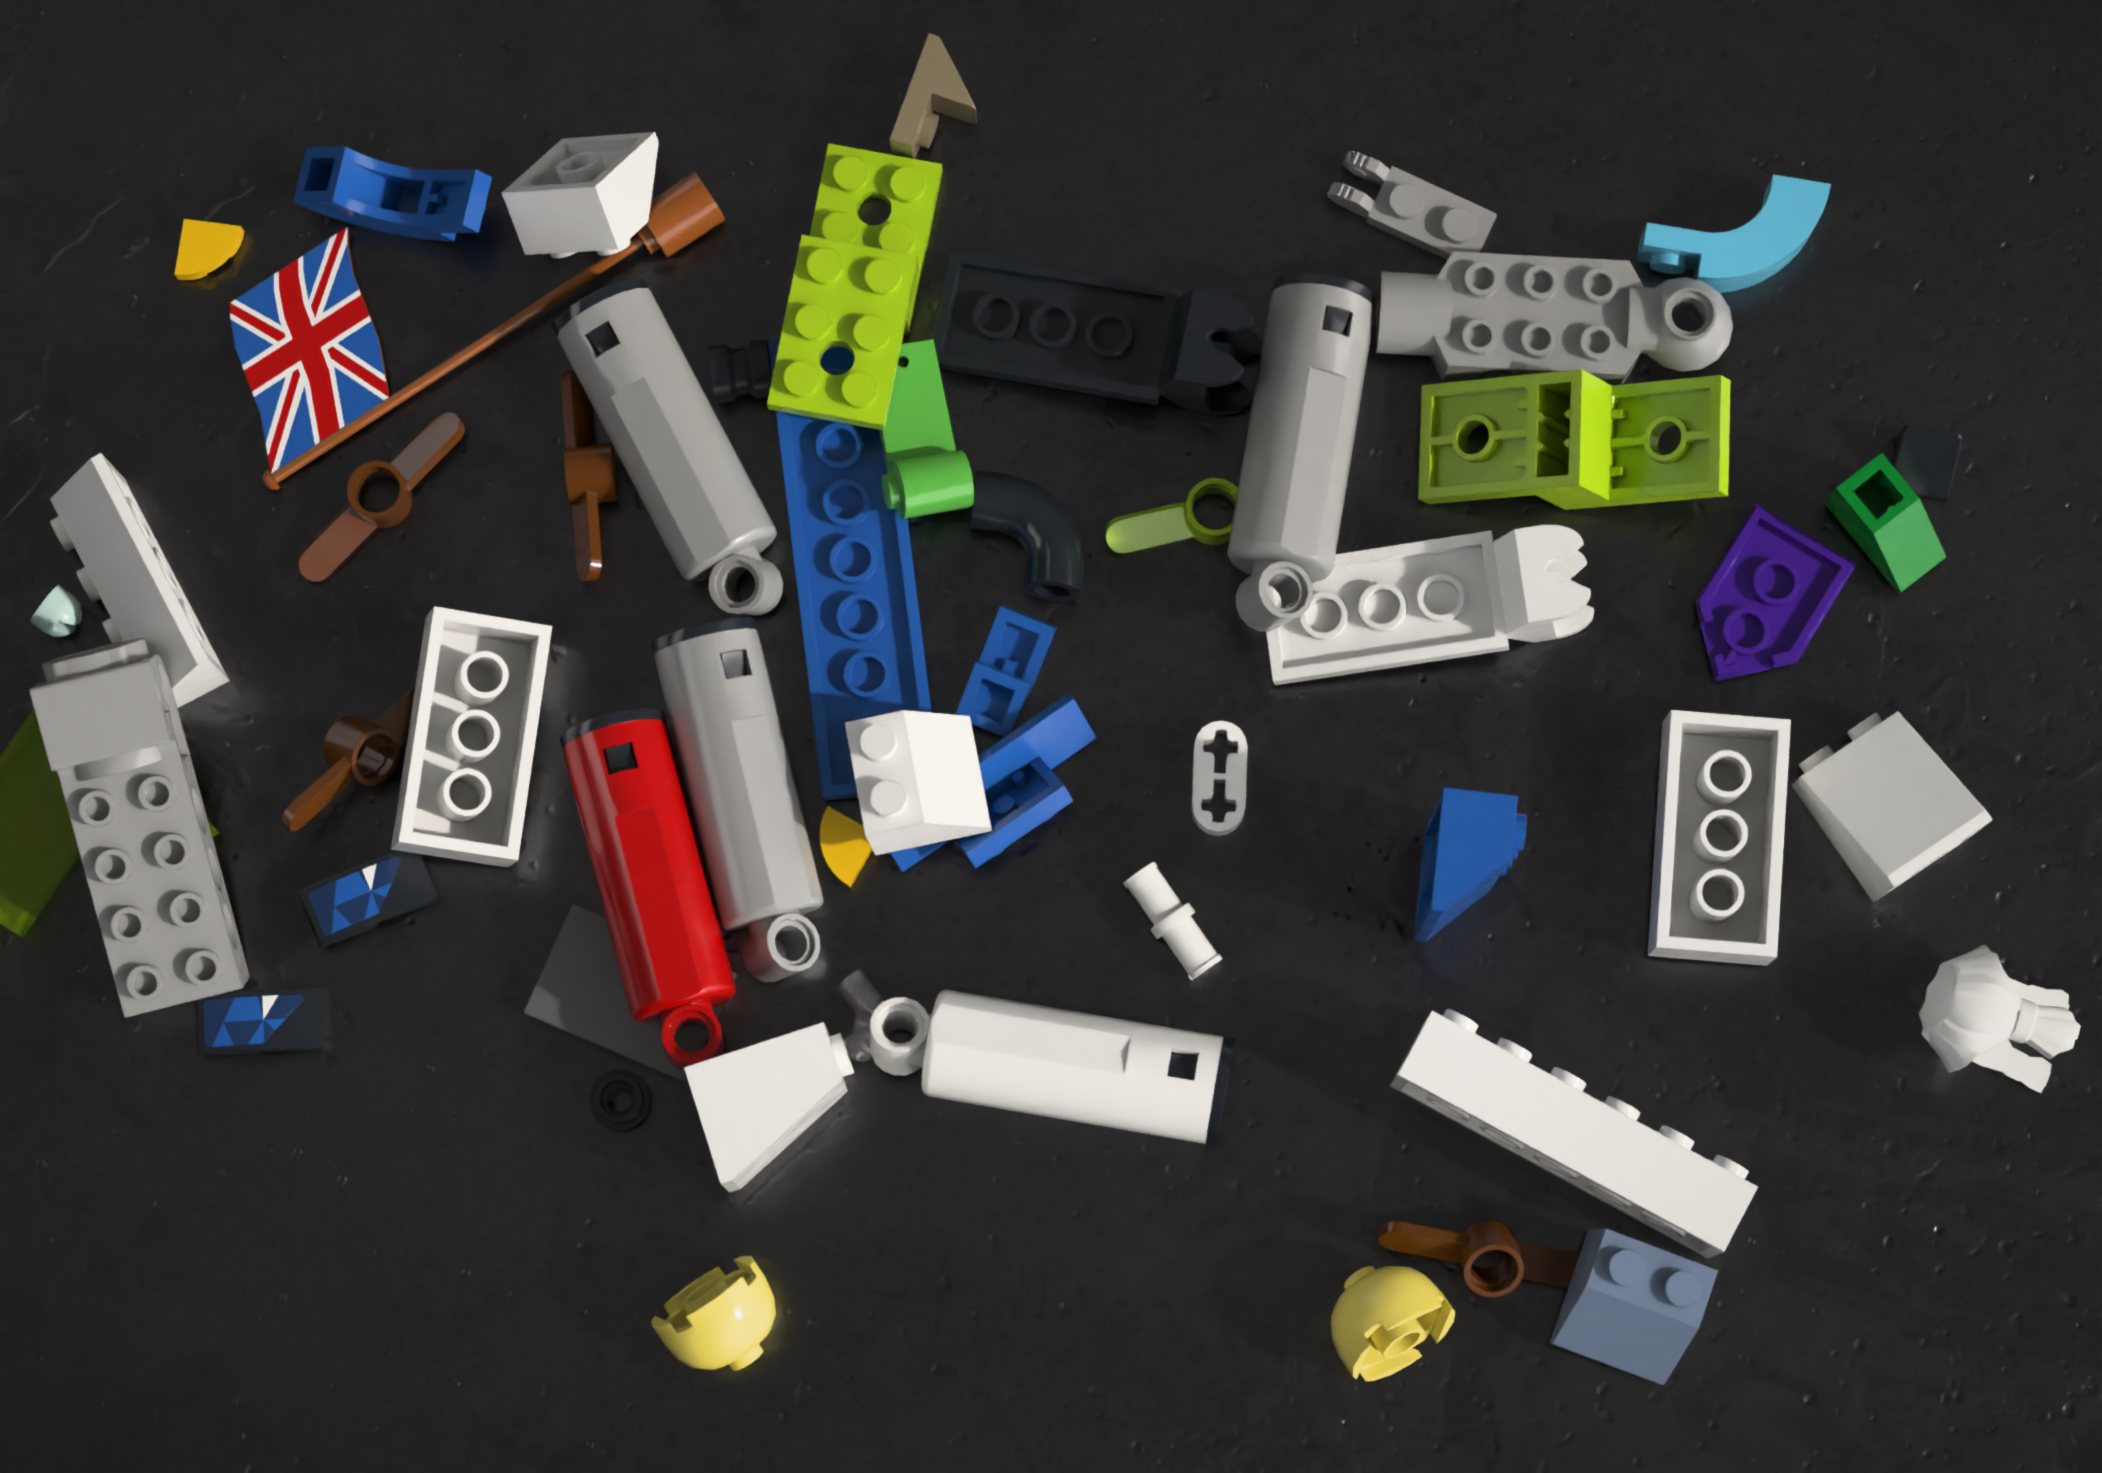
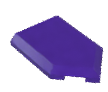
(1767, 596)

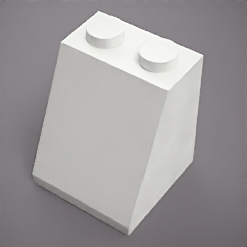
(1888, 803)
(766, 1097)

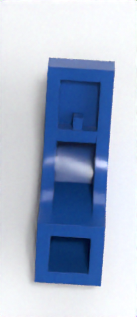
(391, 196)

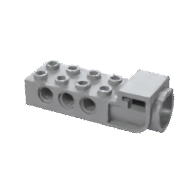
(139, 826)

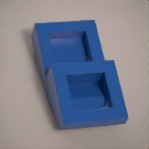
(1006, 671)

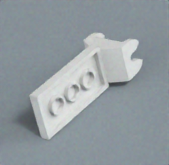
(1434, 603)

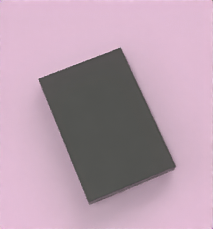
(586, 998)

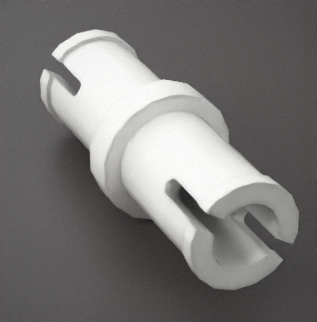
(1172, 920)

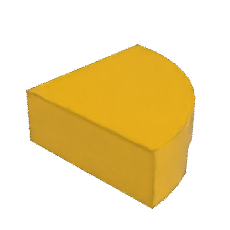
(205, 247)
(843, 845)

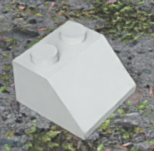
(585, 195)
(917, 779)

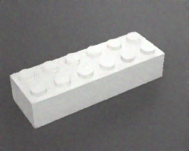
(1575, 1135)

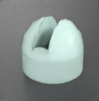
(58, 613)

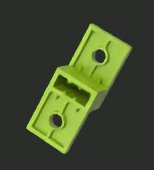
(855, 287)
(1574, 440)

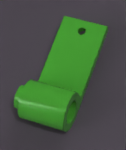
(918, 441)

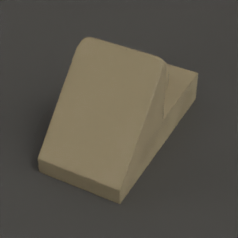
(932, 88)

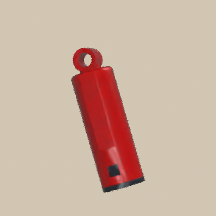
(650, 875)

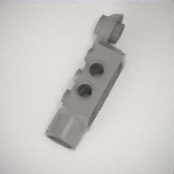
(1544, 316)

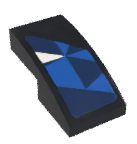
(367, 895)
(260, 1021)

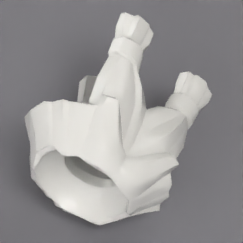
(1977, 1009)

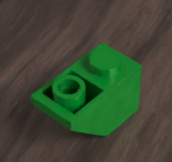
(1887, 522)

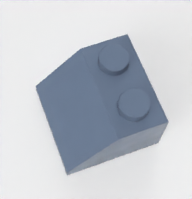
(1632, 1305)

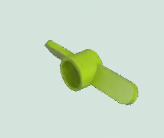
(1169, 522)

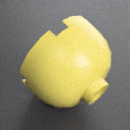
(1385, 1317)
(719, 1318)

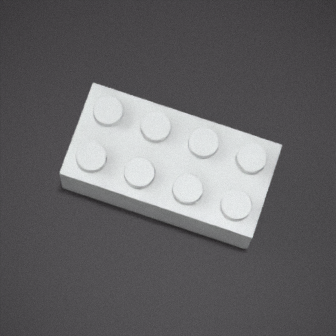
(471, 737)
(1719, 838)

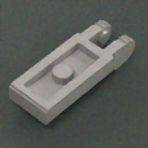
(1414, 209)

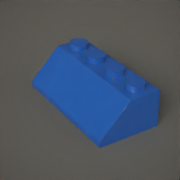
(1465, 851)

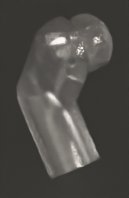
(864, 1001)

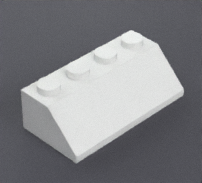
(133, 577)

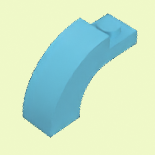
(1745, 254)

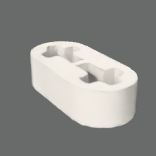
(1233, 778)

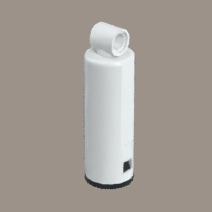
(1060, 1063)

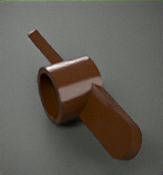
(588, 473)
(353, 522)
(341, 750)
(1523, 1260)

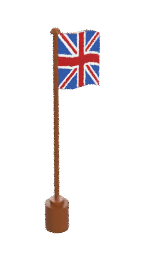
(321, 360)

